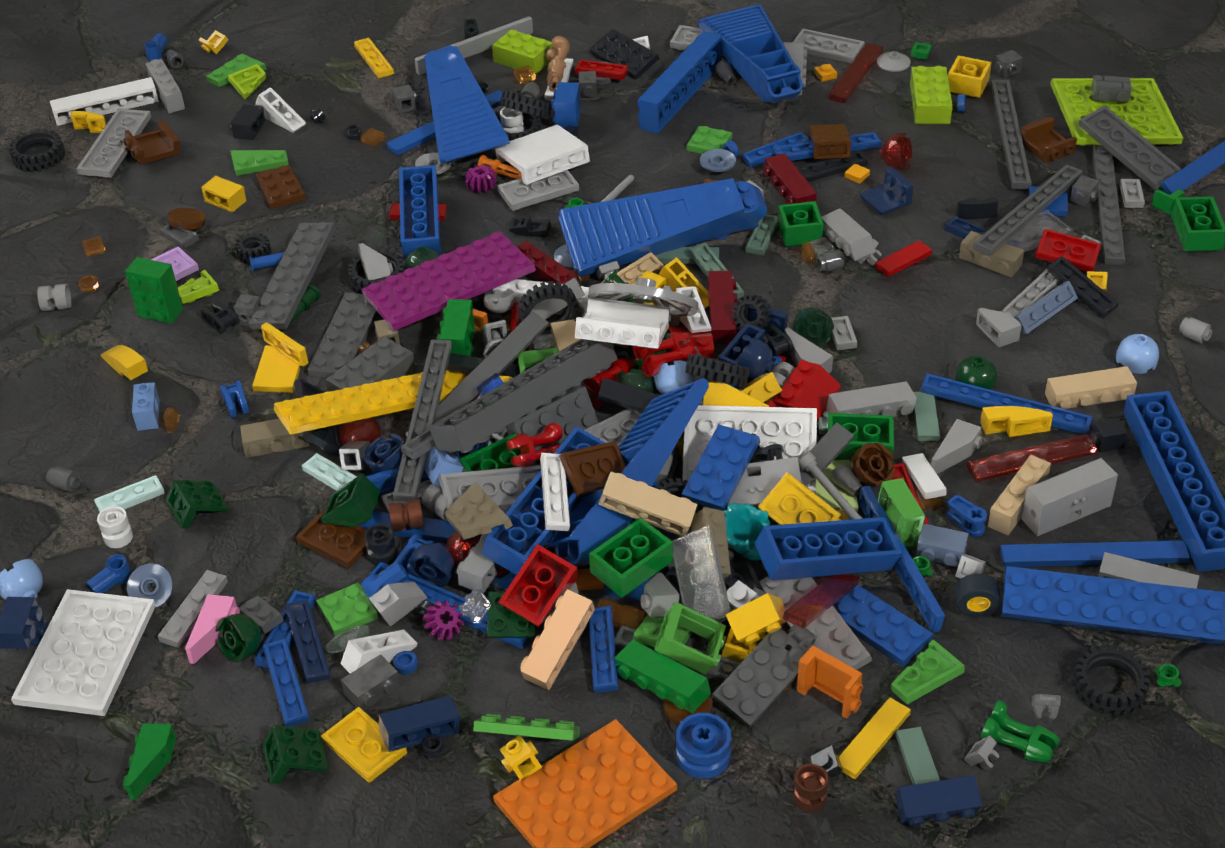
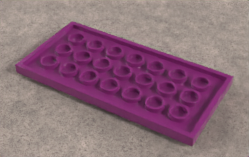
(452, 275)

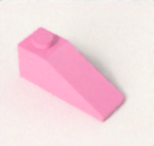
(204, 632)

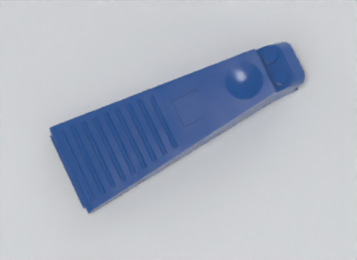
(756, 52)
(459, 108)
(658, 222)
(644, 453)

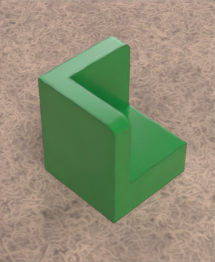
(1164, 201)

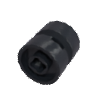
(380, 544)

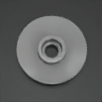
(893, 62)
(432, 159)

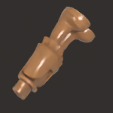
(556, 57)

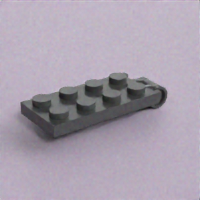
(764, 674)

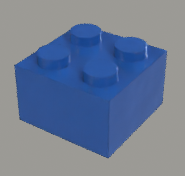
(566, 104)

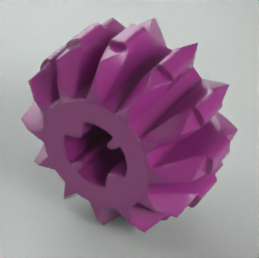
(480, 179)
(435, 624)

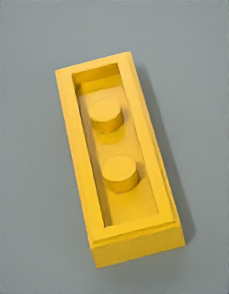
(284, 344)

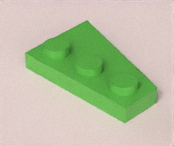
(220, 76)
(257, 160)
(929, 672)

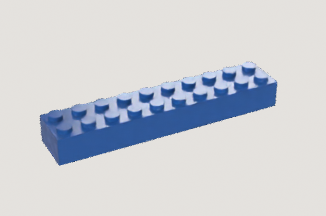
(1180, 476)
(1114, 605)

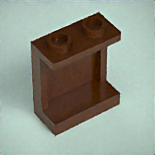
(830, 141)
(1045, 141)
(153, 145)

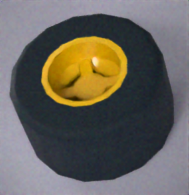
(977, 595)

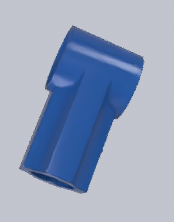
(155, 47)
(116, 572)
(393, 574)

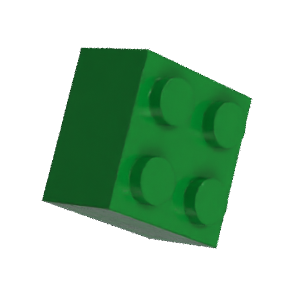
(799, 223)

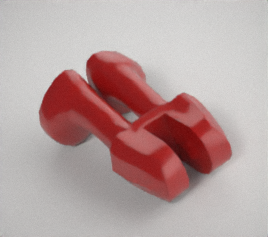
(653, 362)
(593, 384)
(550, 434)

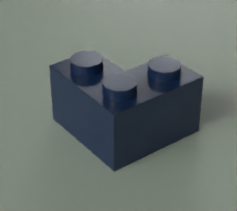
(21, 623)

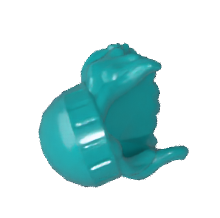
(743, 528)

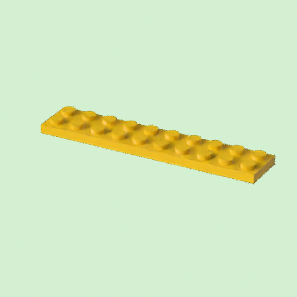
(357, 402)

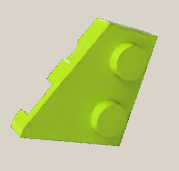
(247, 80)
(197, 288)

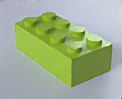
(931, 95)

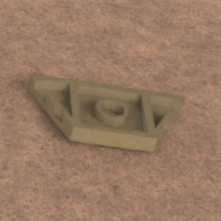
(475, 513)

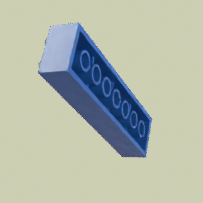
(679, 82)
(515, 544)

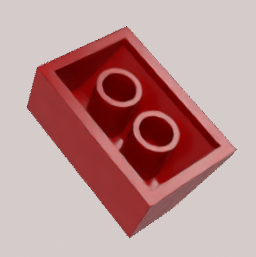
(807, 388)

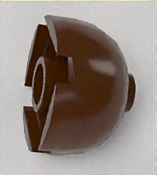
(872, 464)

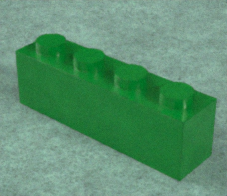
(662, 676)

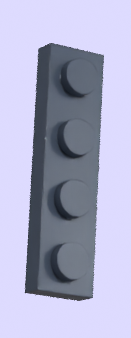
(1046, 307)

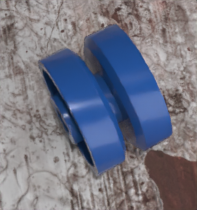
(703, 745)

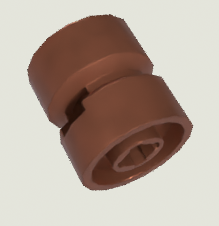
(406, 515)
(811, 787)

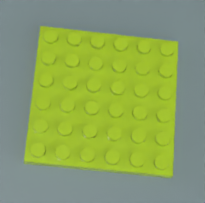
(1144, 112)

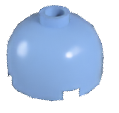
(1138, 353)
(672, 377)
(22, 580)

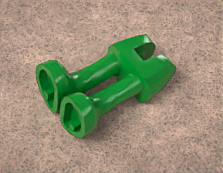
(1040, 740)

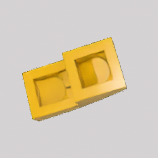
(88, 120)

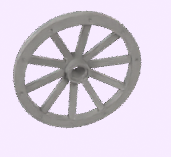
(645, 291)

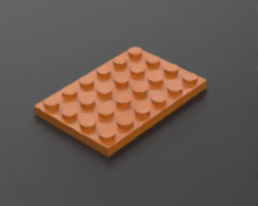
(586, 791)

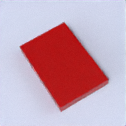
(1077, 251)

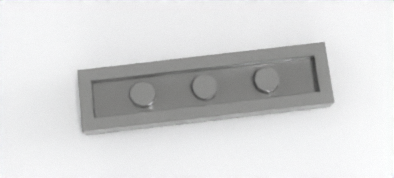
(185, 617)

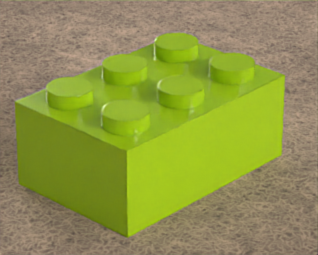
(521, 50)

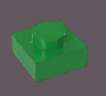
(921, 50)

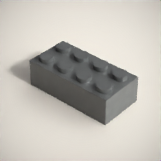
(377, 363)
(567, 410)

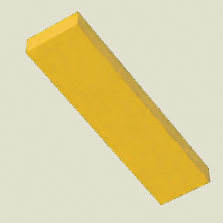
(373, 58)
(873, 737)

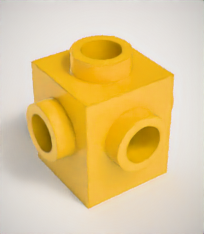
(520, 757)

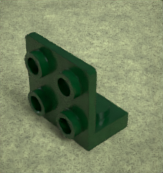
(192, 496)
(506, 623)
(293, 748)

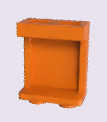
(831, 677)

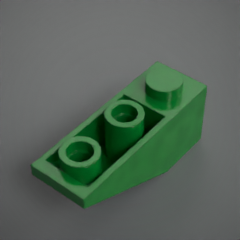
(152, 753)

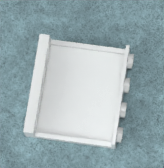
(544, 153)
(623, 323)

